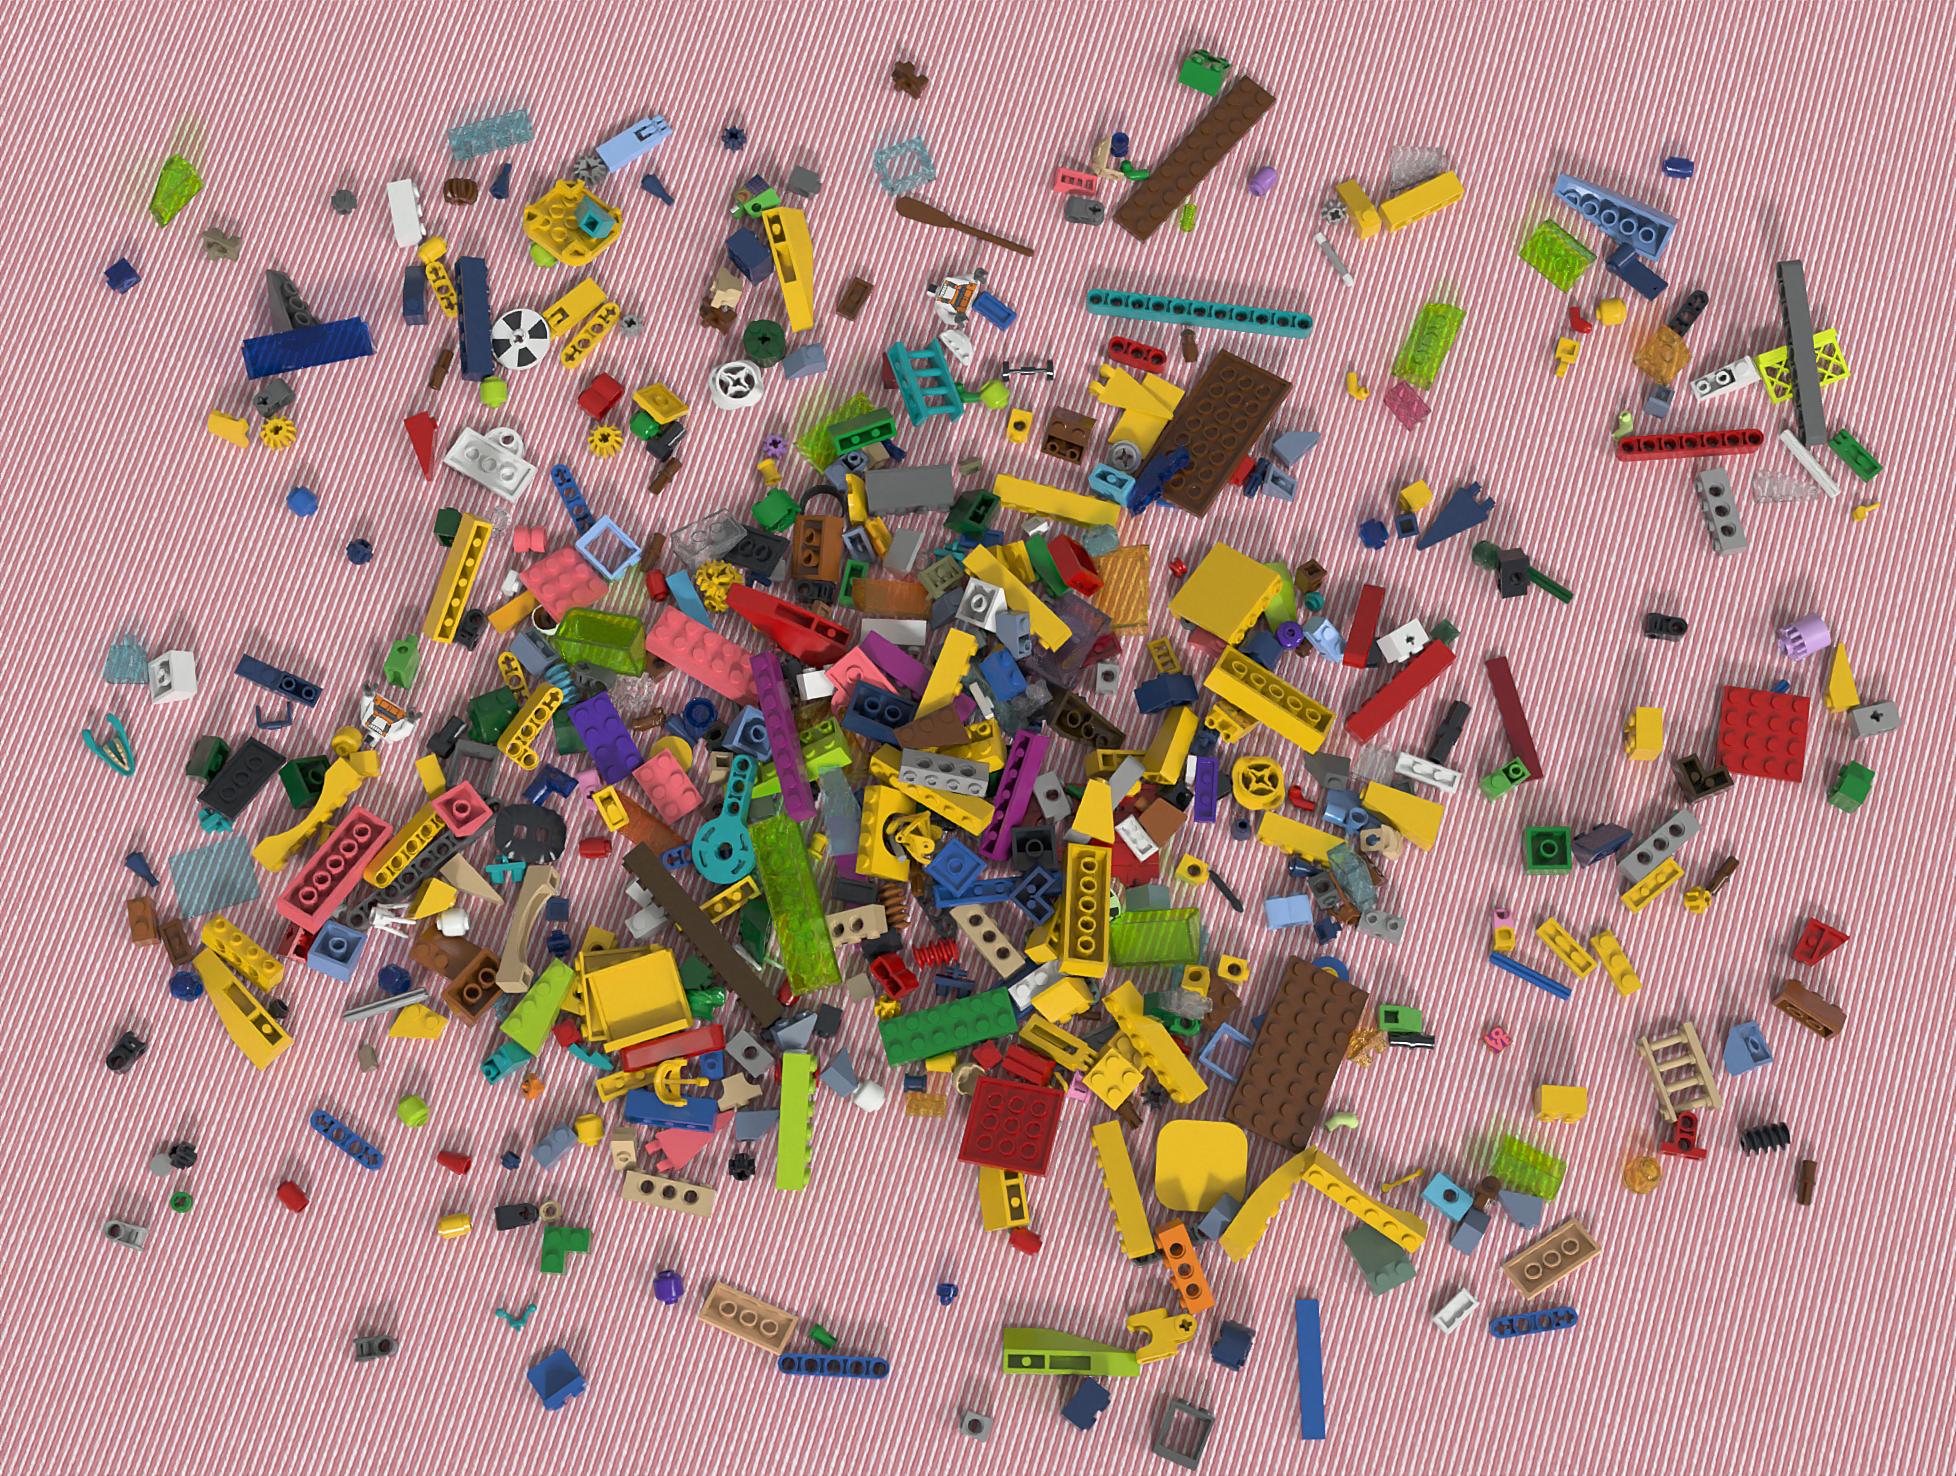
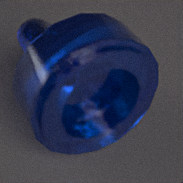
(947, 1290)

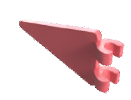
(682, 1144)

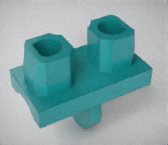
(953, 549)
(214, 822)
(496, 871)

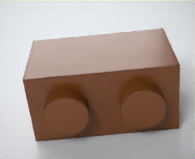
(143, 921)

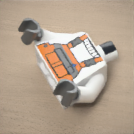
(956, 296)
(384, 718)

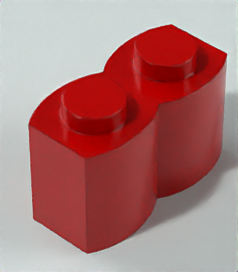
(600, 396)
(893, 974)

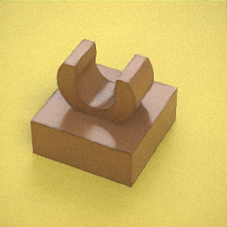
(820, 609)

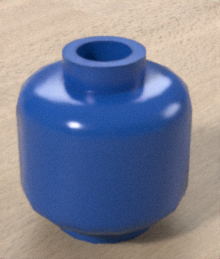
(302, 501)

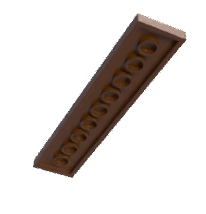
(1194, 159)

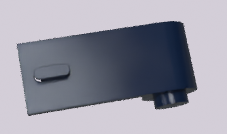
(1626, 266)

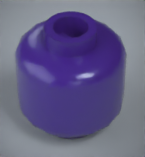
(1290, 628)
(668, 1286)

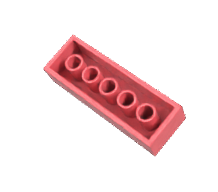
(704, 656)
(334, 869)

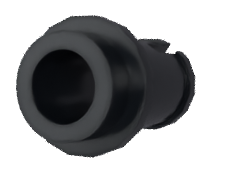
(766, 1033)

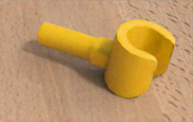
(1860, 513)

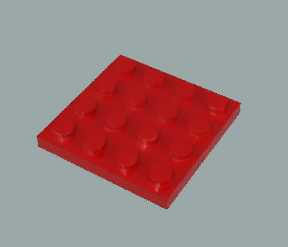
(1762, 734)
(1012, 1126)

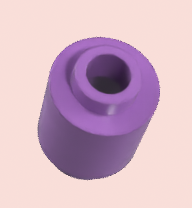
(1263, 181)

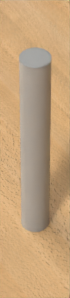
(895, 845)

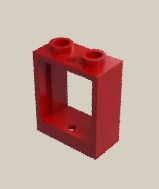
(1075, 565)

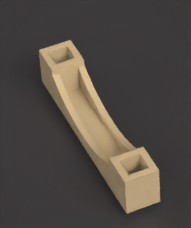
(538, 887)

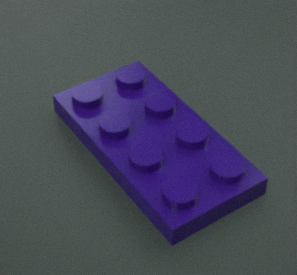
(606, 737)

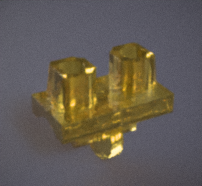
(1363, 1043)
(926, 1105)

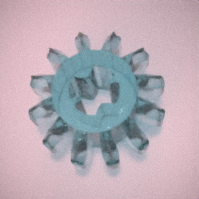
(1100, 540)

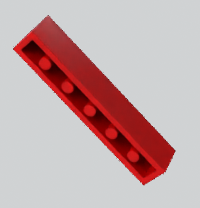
(1400, 692)

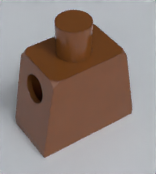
(1159, 819)

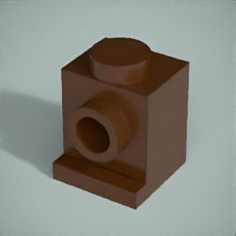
(1312, 580)

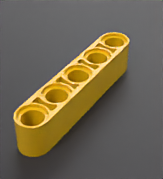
(401, 851)

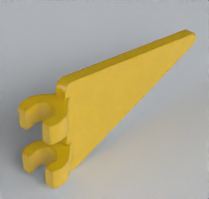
(1126, 393)

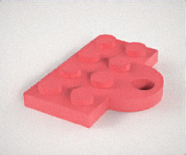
(847, 671)

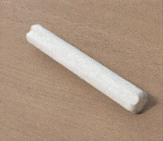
(1810, 463)

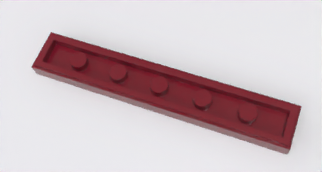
(1513, 716)

